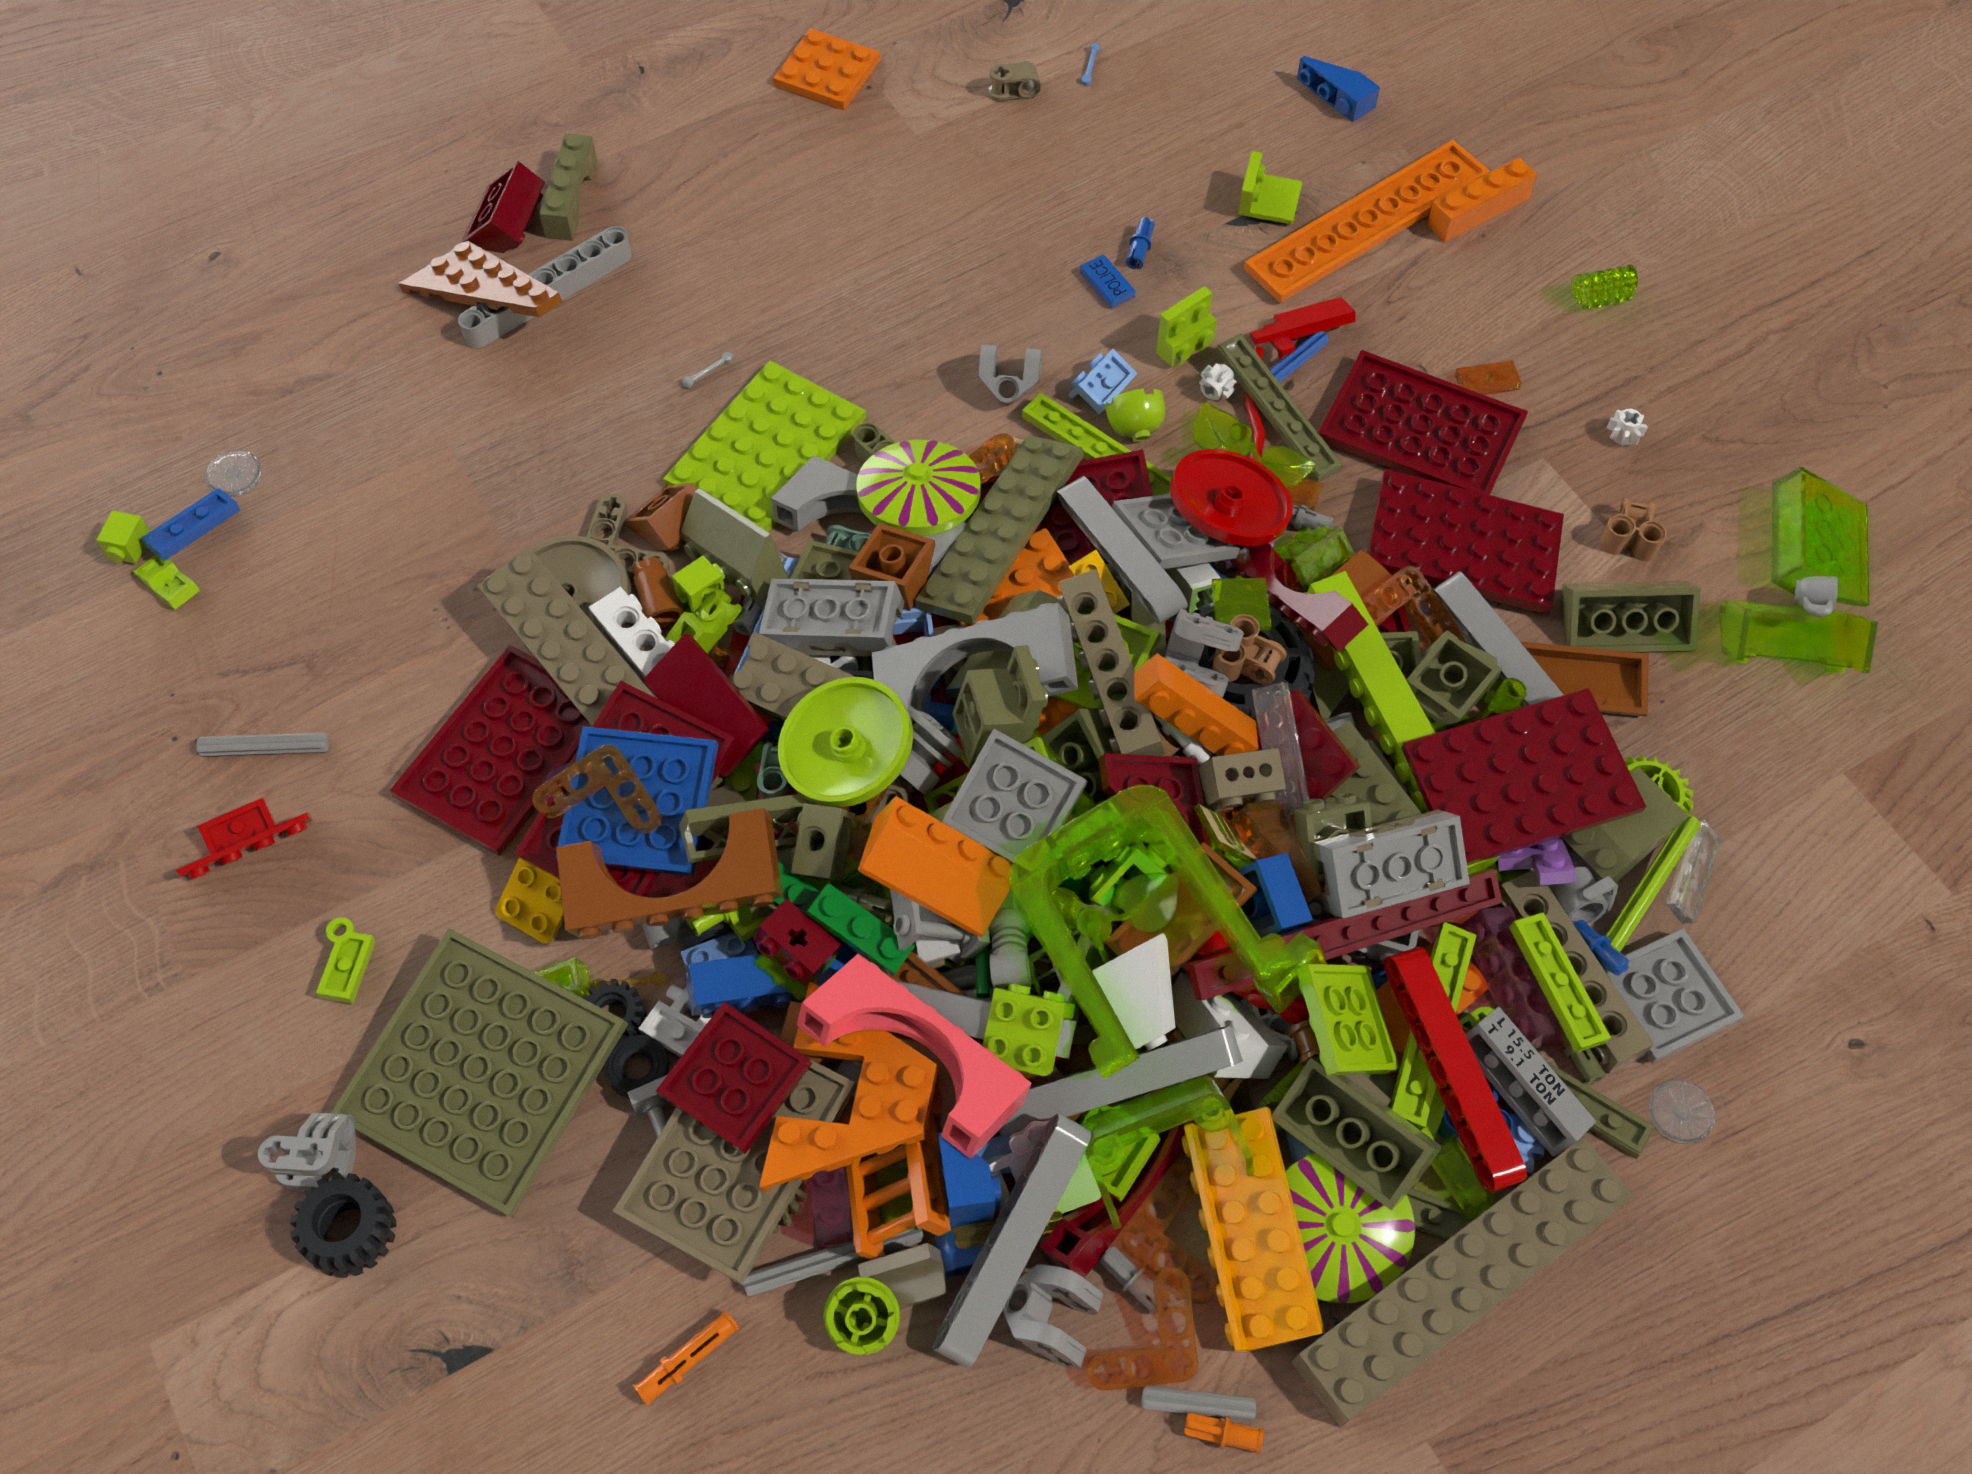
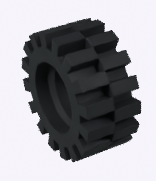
(624, 995)

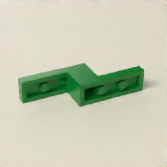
(844, 919)

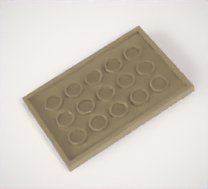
(708, 1194)

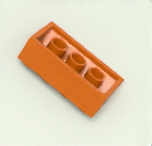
(936, 866)

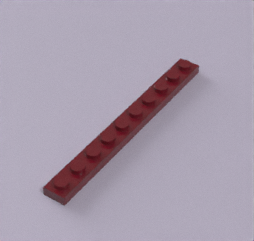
(1341, 936)

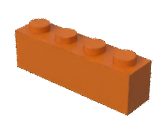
(1481, 199)
(1193, 708)

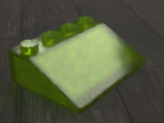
(1819, 534)

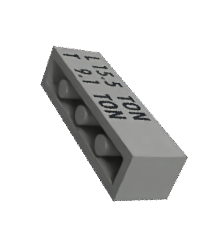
(1528, 1083)

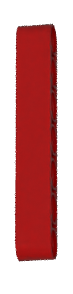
(1455, 1070)

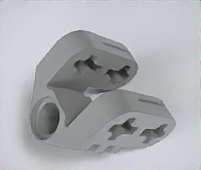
(989, 365)
(1188, 641)
(321, 1144)
(1031, 1306)

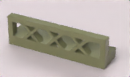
(715, 819)

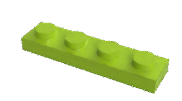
(1559, 982)

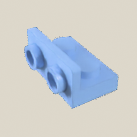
(1105, 380)

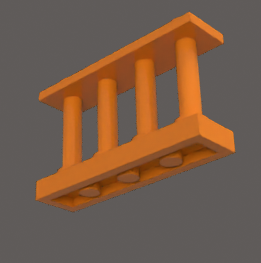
(923, 1181)

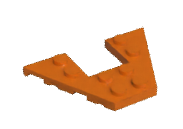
(887, 1111)

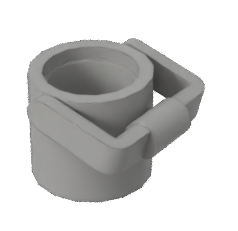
(1585, 897)

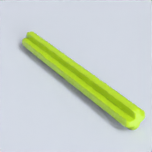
(1652, 882)

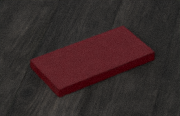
(697, 686)

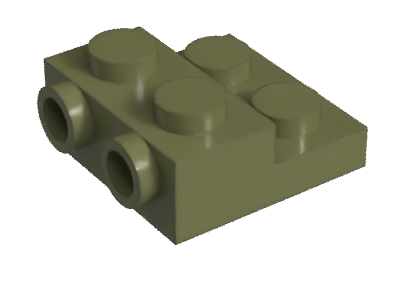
(824, 562)
(1326, 820)

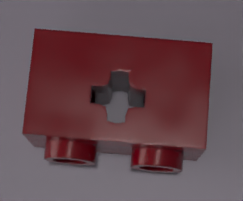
(790, 925)

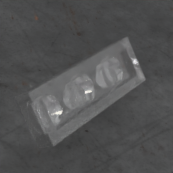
(1693, 874)

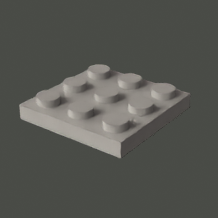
(1168, 534)
(1013, 797)
(1674, 994)

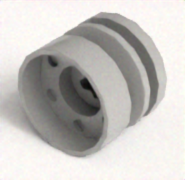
(928, 745)

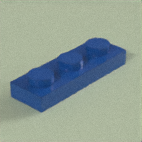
(190, 524)

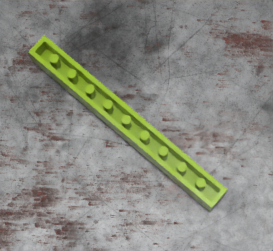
(1382, 691)

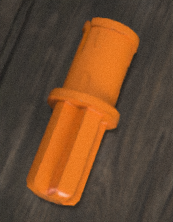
(1224, 1432)

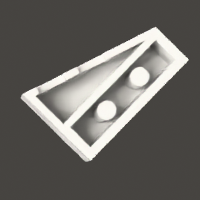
(1256, 1043)

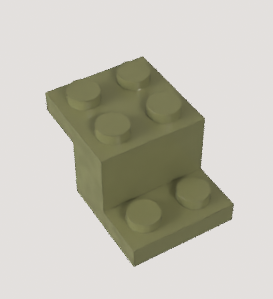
(1000, 700)

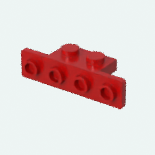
(238, 831)

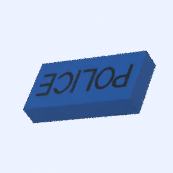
(1107, 281)

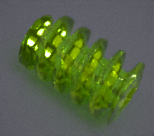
(1605, 286)

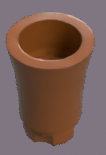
(656, 592)

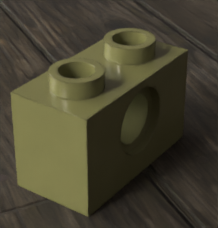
(831, 859)

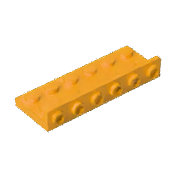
(1253, 1236)

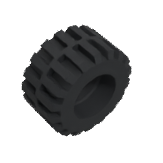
(323, 1206)

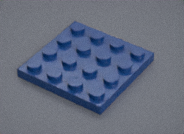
(676, 776)

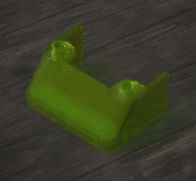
(1792, 633)
(1154, 1113)

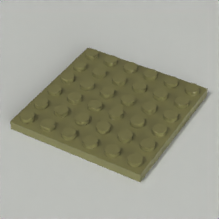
(480, 1071)

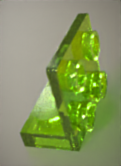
(1316, 553)

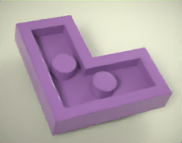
(1548, 859)

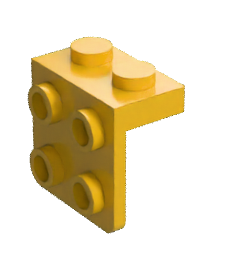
(532, 902)

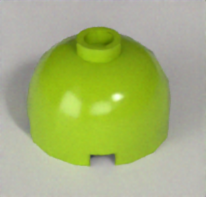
(1136, 413)

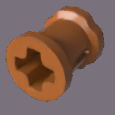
(1305, 1041)

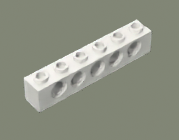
(613, 612)

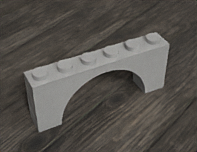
(828, 489)
(917, 665)

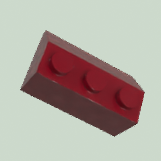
(506, 210)

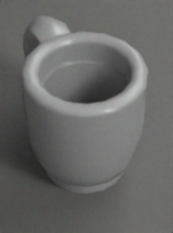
(1817, 594)

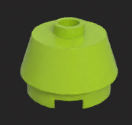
(861, 1316)

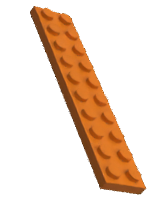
(1362, 222)

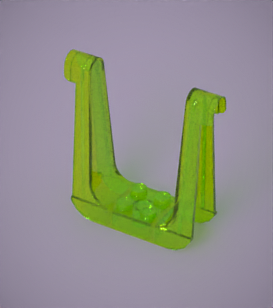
(1130, 816)

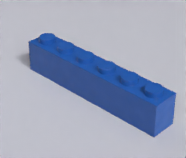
(744, 984)

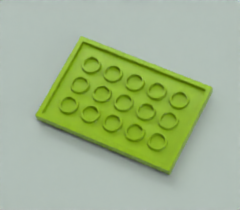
(765, 441)

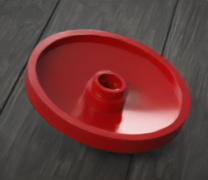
(1231, 497)

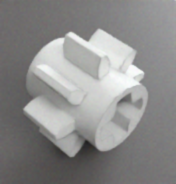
(1217, 382)
(1627, 427)

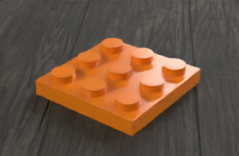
(827, 69)

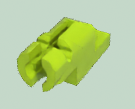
(705, 624)

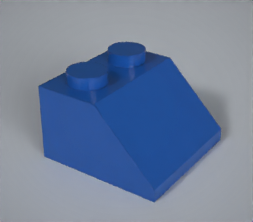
(1278, 900)
(968, 1185)

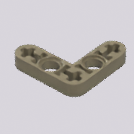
(618, 515)

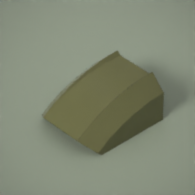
(1451, 680)

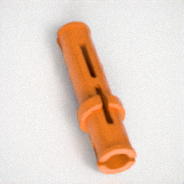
(685, 1358)

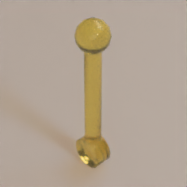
(657, 979)

